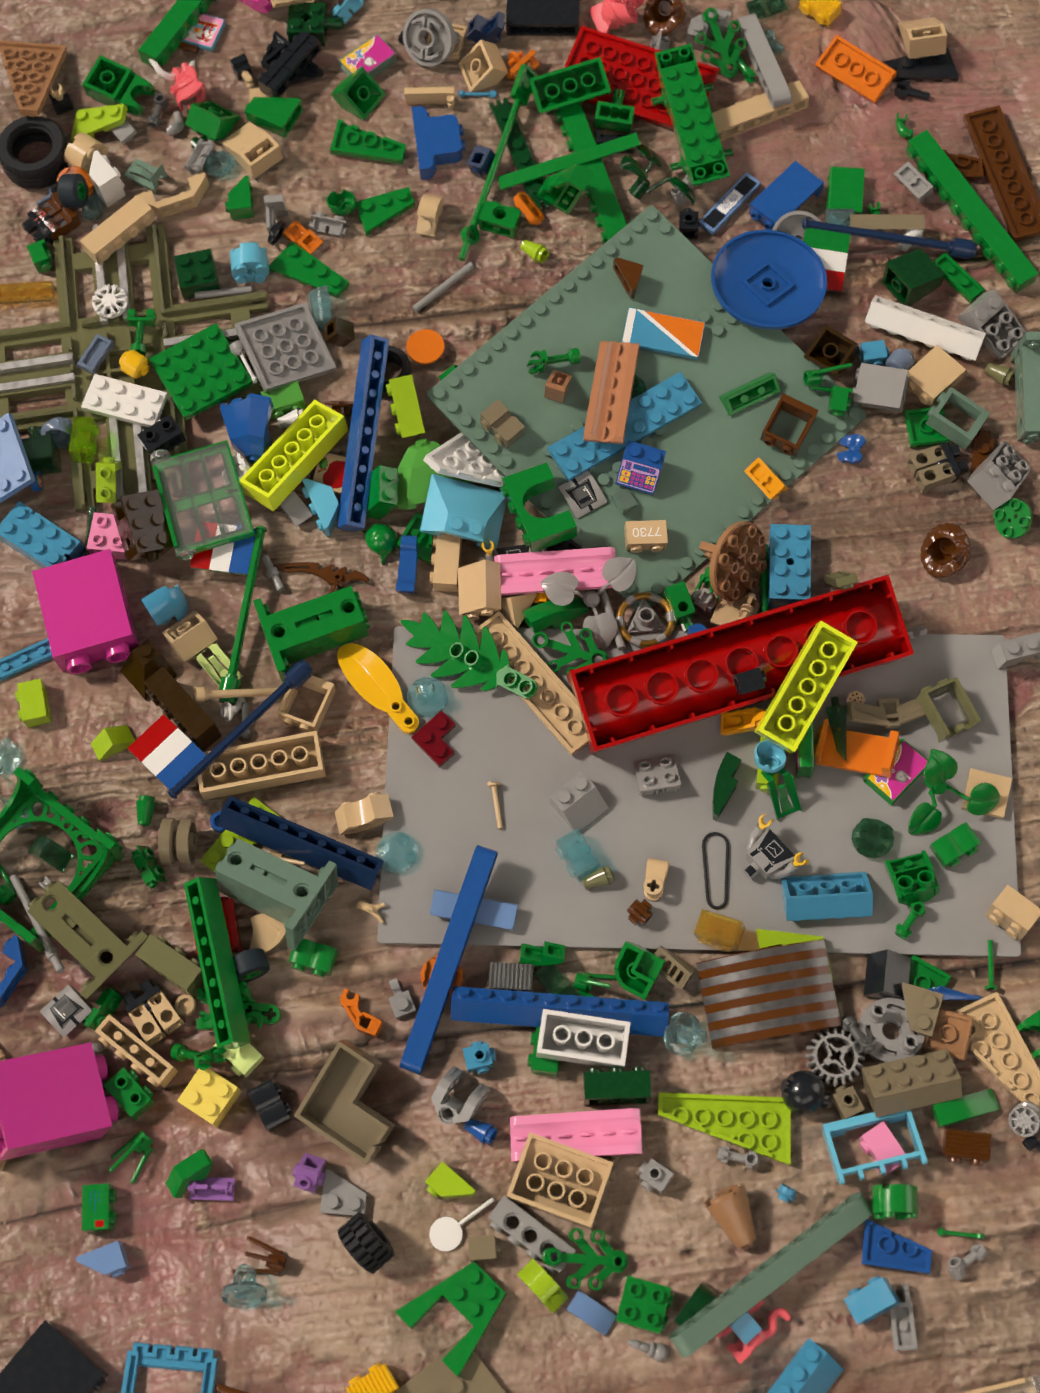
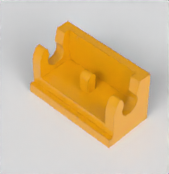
(765, 479)

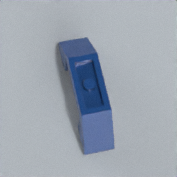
(14, 950)

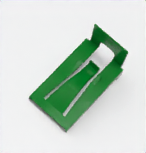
(786, 806)

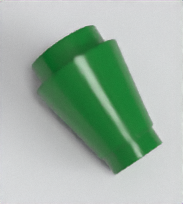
(145, 809)

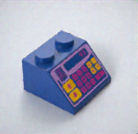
(640, 467)

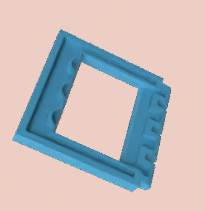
(163, 1358)

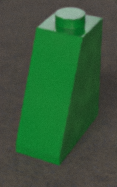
(274, 114)

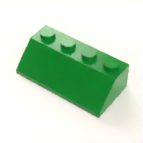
(569, 85)

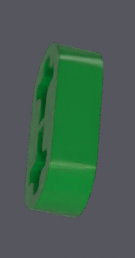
(264, 1008)

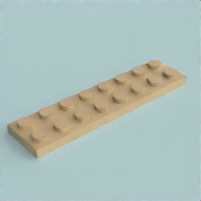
(553, 701)

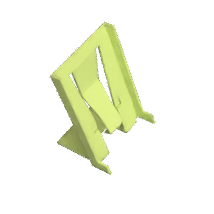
(219, 668)

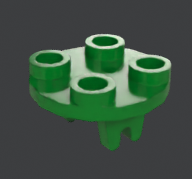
(1017, 526)

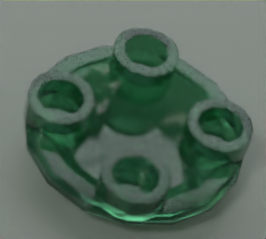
(872, 838)

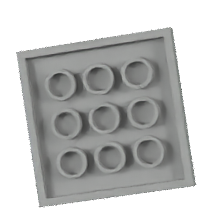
(285, 347)

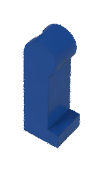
(407, 565)

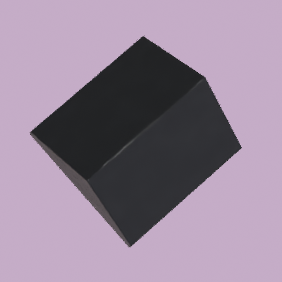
(885, 974)

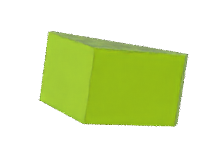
(111, 741)

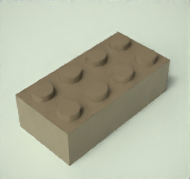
(912, 1082)

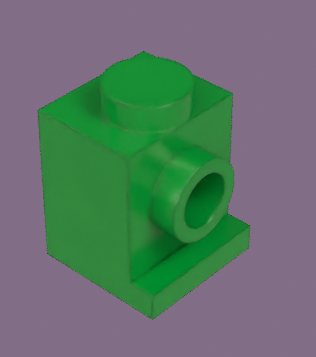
(40, 256)
(839, 400)

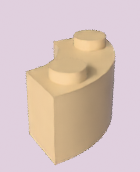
(363, 814)

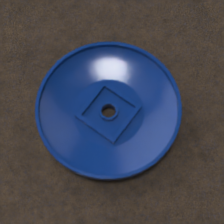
(775, 258)

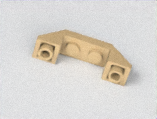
(180, 202)

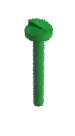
(990, 967)

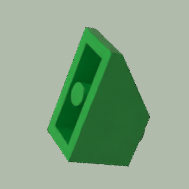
(240, 200)

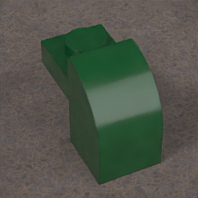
(700, 1298)

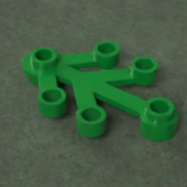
(720, 46)
(573, 651)
(589, 1259)

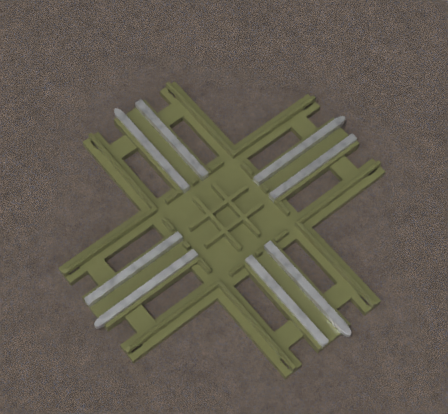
(60, 371)

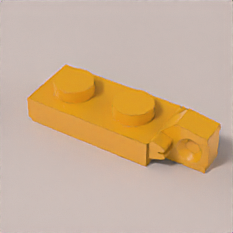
(740, 721)

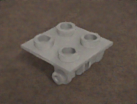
(657, 775)

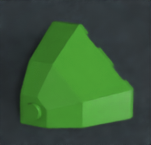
(416, 474)

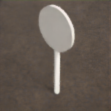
(447, 1232)

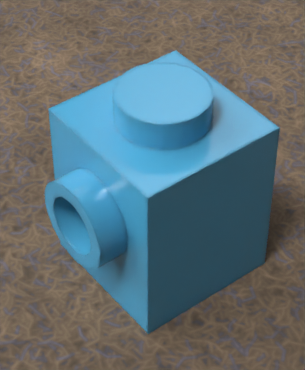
(874, 353)

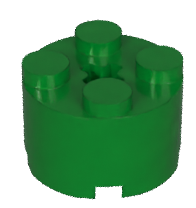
(895, 1201)

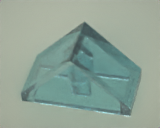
(838, 216)

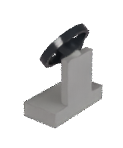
(275, 206)

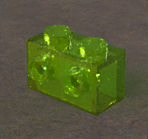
(83, 439)

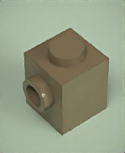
(847, 1102)

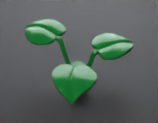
(936, 772)

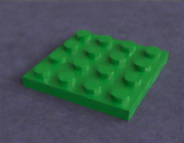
(200, 371)

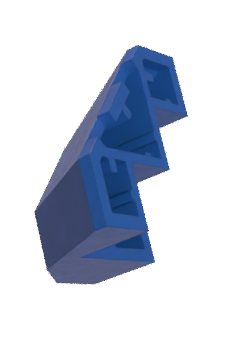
(247, 425)

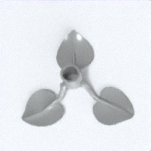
(561, 589)

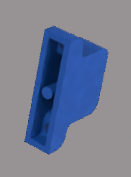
(436, 140)

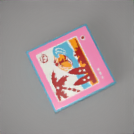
(206, 32)

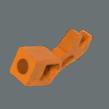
(352, 1009)

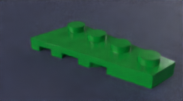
(357, 143)
(308, 270)

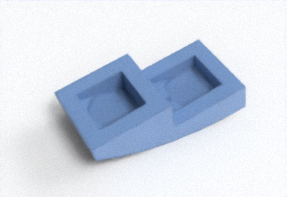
(591, 1313)

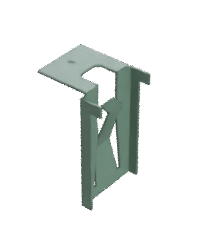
(151, 183)

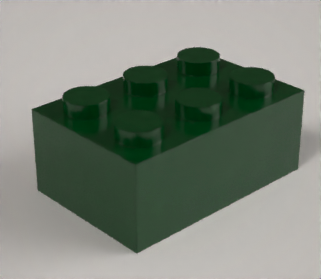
(617, 1087)

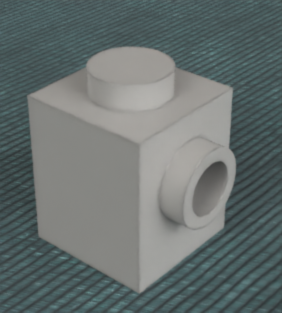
(654, 1176)

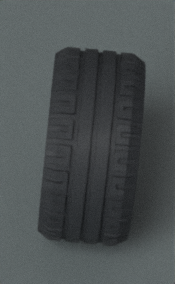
(24, 132)

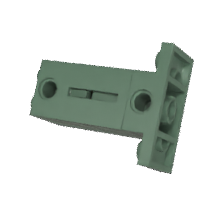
(1027, 386)
(276, 887)

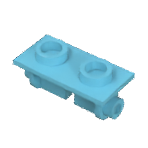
(342, 11)

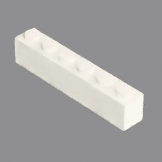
(924, 328)

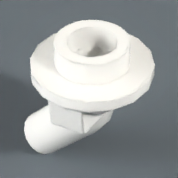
(227, 710)

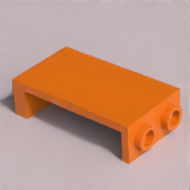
(865, 751)

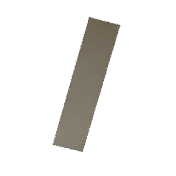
(887, 221)

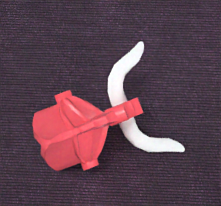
(185, 82)

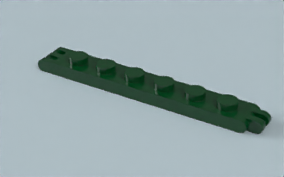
(518, 150)

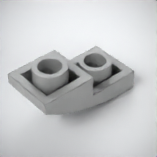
(124, 132)
(295, 509)

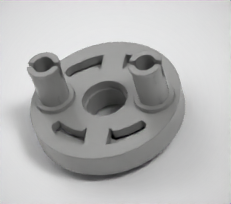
(442, 38)
(879, 1015)

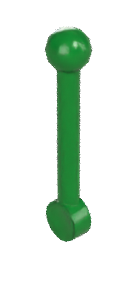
(942, 1232)

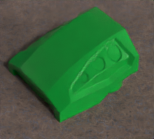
(913, 878)

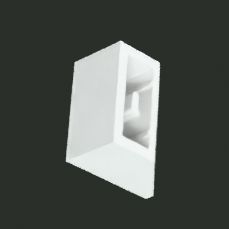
(106, 180)

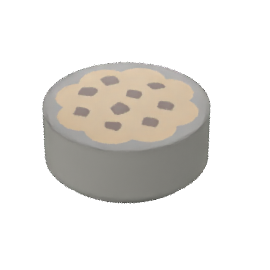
(856, 697)

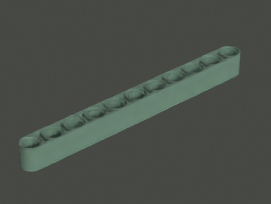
(770, 1275)

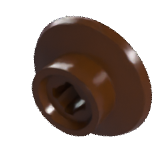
(341, 407)

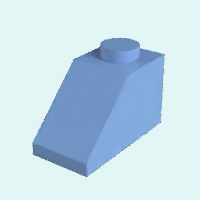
(108, 1260)

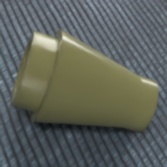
(1001, 374)
(598, 878)

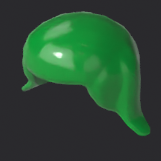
(381, 540)

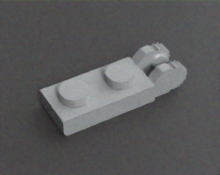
(903, 1323)

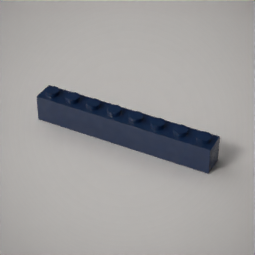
(299, 842)

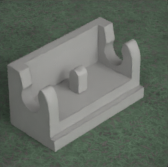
(914, 182)

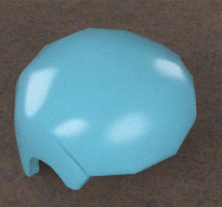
(769, 757)

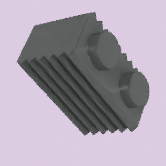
(511, 976)

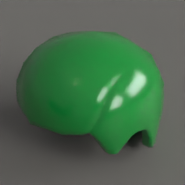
(341, 203)

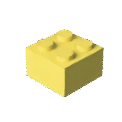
(209, 1096)

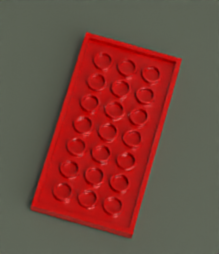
(631, 69)

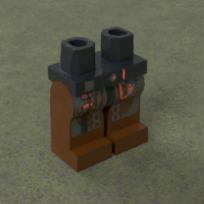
(51, 220)

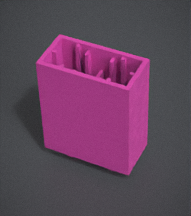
(86, 611)
(53, 1100)

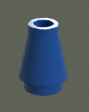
(481, 1131)

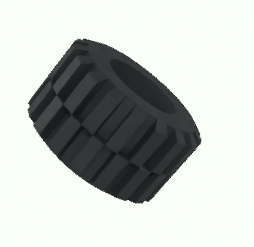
(365, 1242)

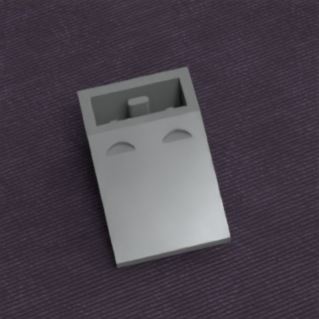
(995, 319)
(999, 475)

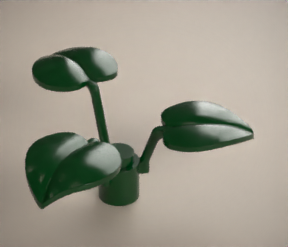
(642, 184)

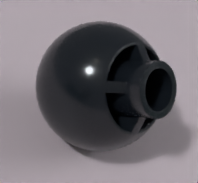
(804, 1092)

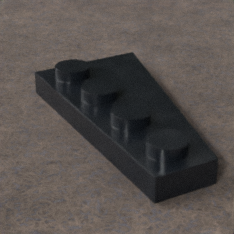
(922, 68)

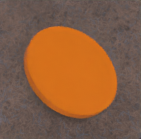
(425, 346)

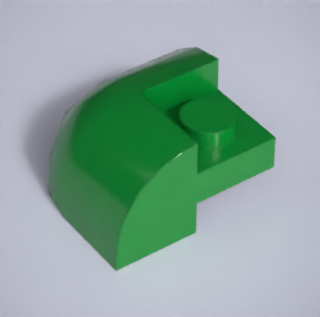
(637, 969)

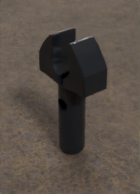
(908, 91)

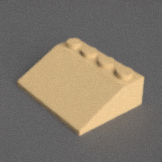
(559, 1180)

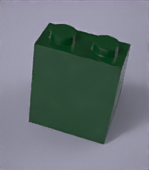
(912, 277)

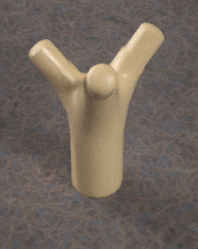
(372, 909)

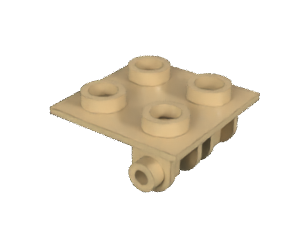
(731, 611)

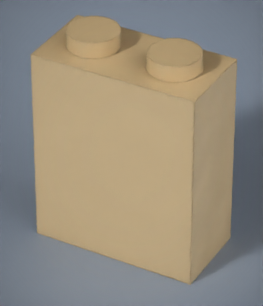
(934, 374)
(479, 589)

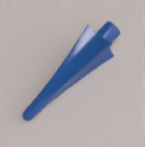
(952, 995)

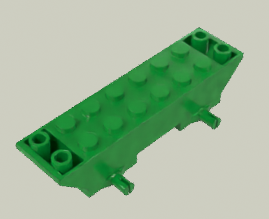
(691, 116)

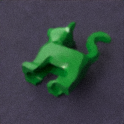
(204, 1023)

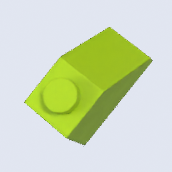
(448, 1184)

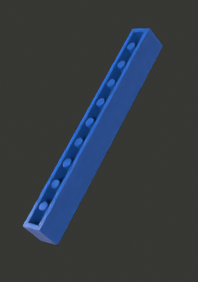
(363, 433)
(526, 1008)

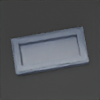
(95, 354)

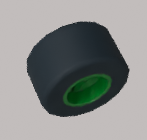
(72, 191)
(251, 964)

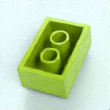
(405, 406)

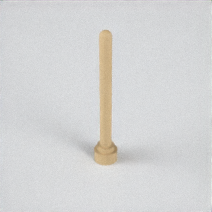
(202, 695)

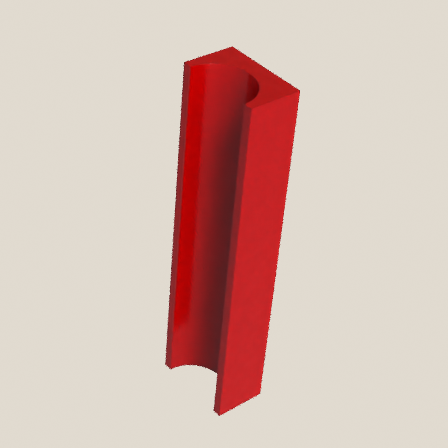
(693, 674)

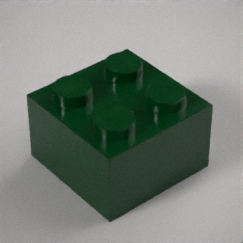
(196, 272)

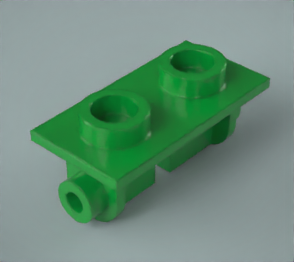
(145, 858)
(108, 1003)

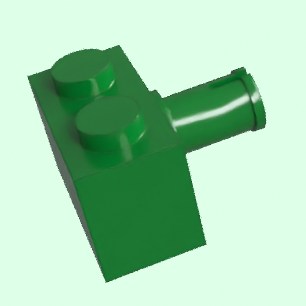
(614, 115)

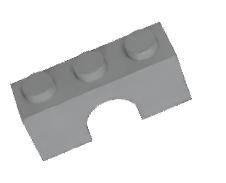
(1014, 650)

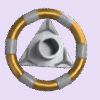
(645, 620)

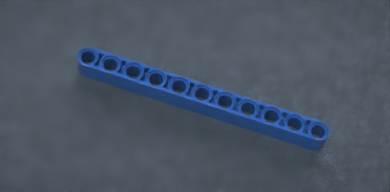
(448, 959)

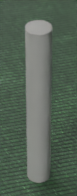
(222, 292)

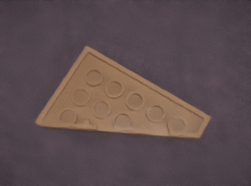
(31, 72)

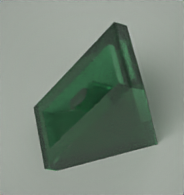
(50, 853)

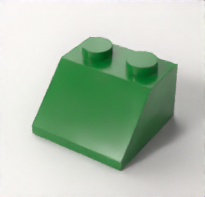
(211, 120)

